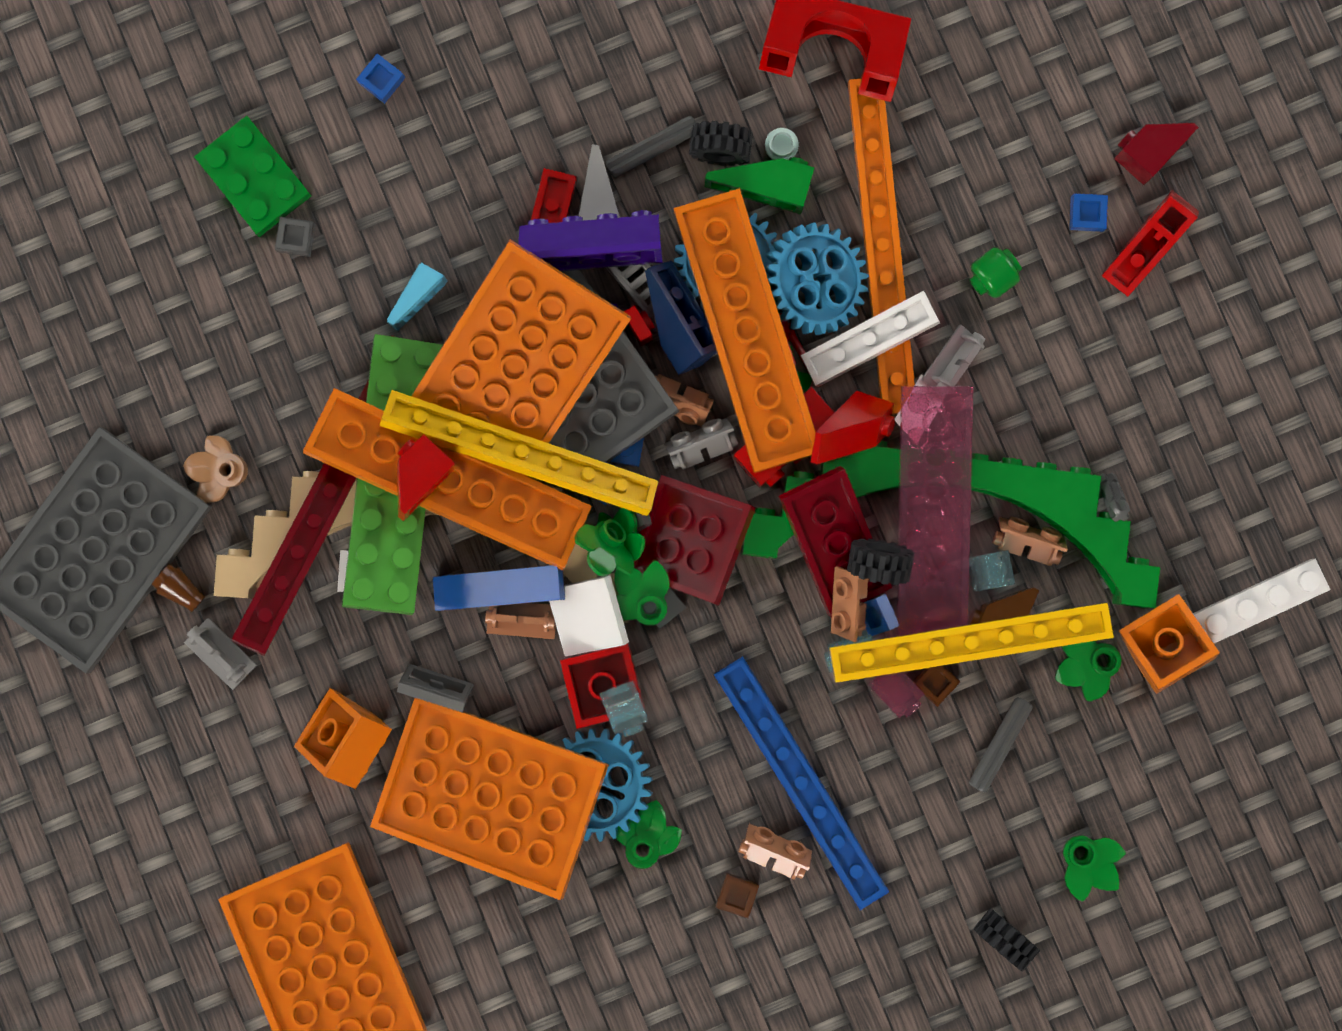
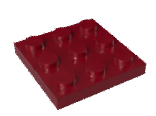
(694, 537)

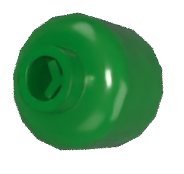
(995, 272)

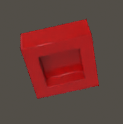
(640, 325)

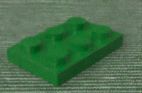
(252, 176)

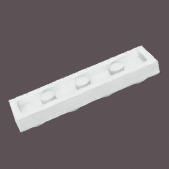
(870, 339)
(1262, 600)

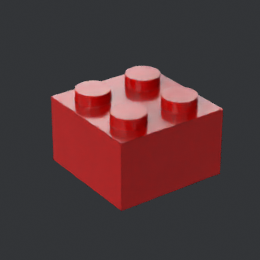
(593, 673)

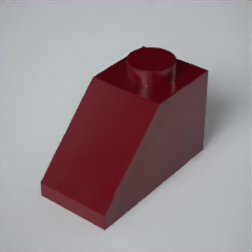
(1152, 147)

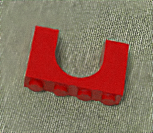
(874, 32)

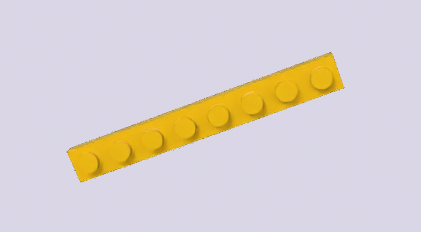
(519, 453)
(971, 642)

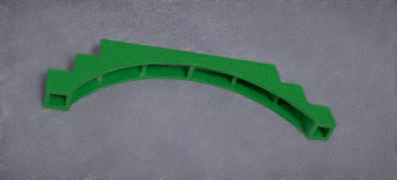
(1057, 497)

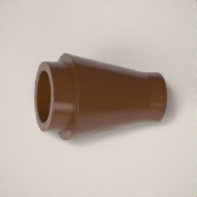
(177, 587)

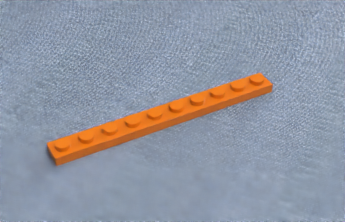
(880, 232)

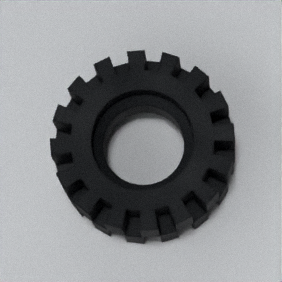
(720, 143)
(880, 561)
(1006, 939)

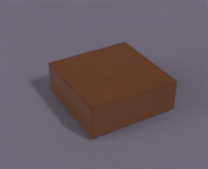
(936, 683)
(737, 895)

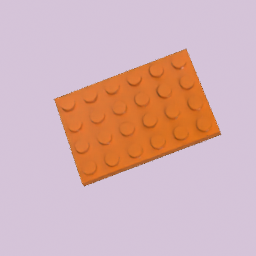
(523, 347)
(489, 797)
(320, 949)

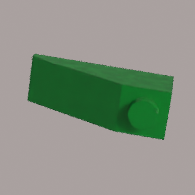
(771, 182)

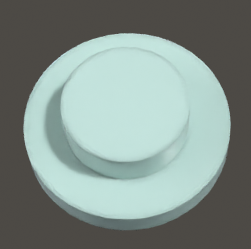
(781, 144)

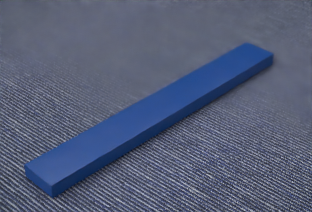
(801, 783)

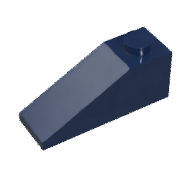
(679, 319)

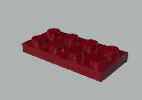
(825, 524)

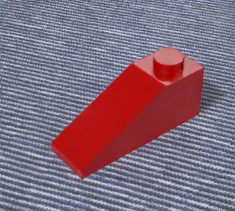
(1151, 243)
(853, 428)

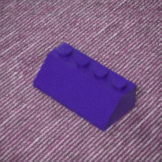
(596, 242)

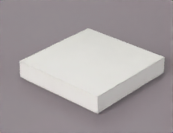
(589, 617)

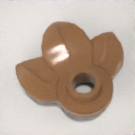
(211, 469)

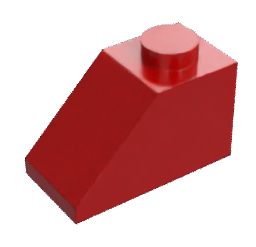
(419, 473)

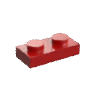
(554, 196)

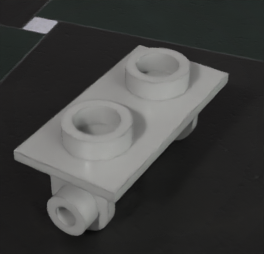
(954, 358)
(711, 436)
(219, 653)

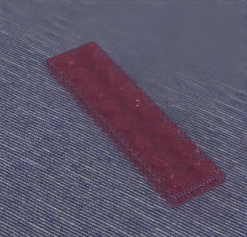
(935, 506)

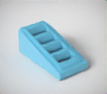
(420, 289)

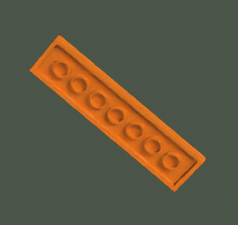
(746, 330)
(475, 494)

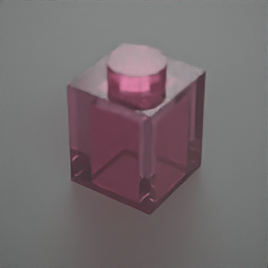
(897, 693)

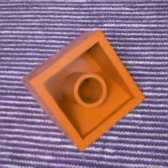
(1168, 643)
(342, 739)

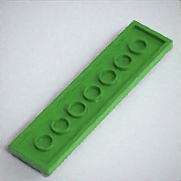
(382, 547)

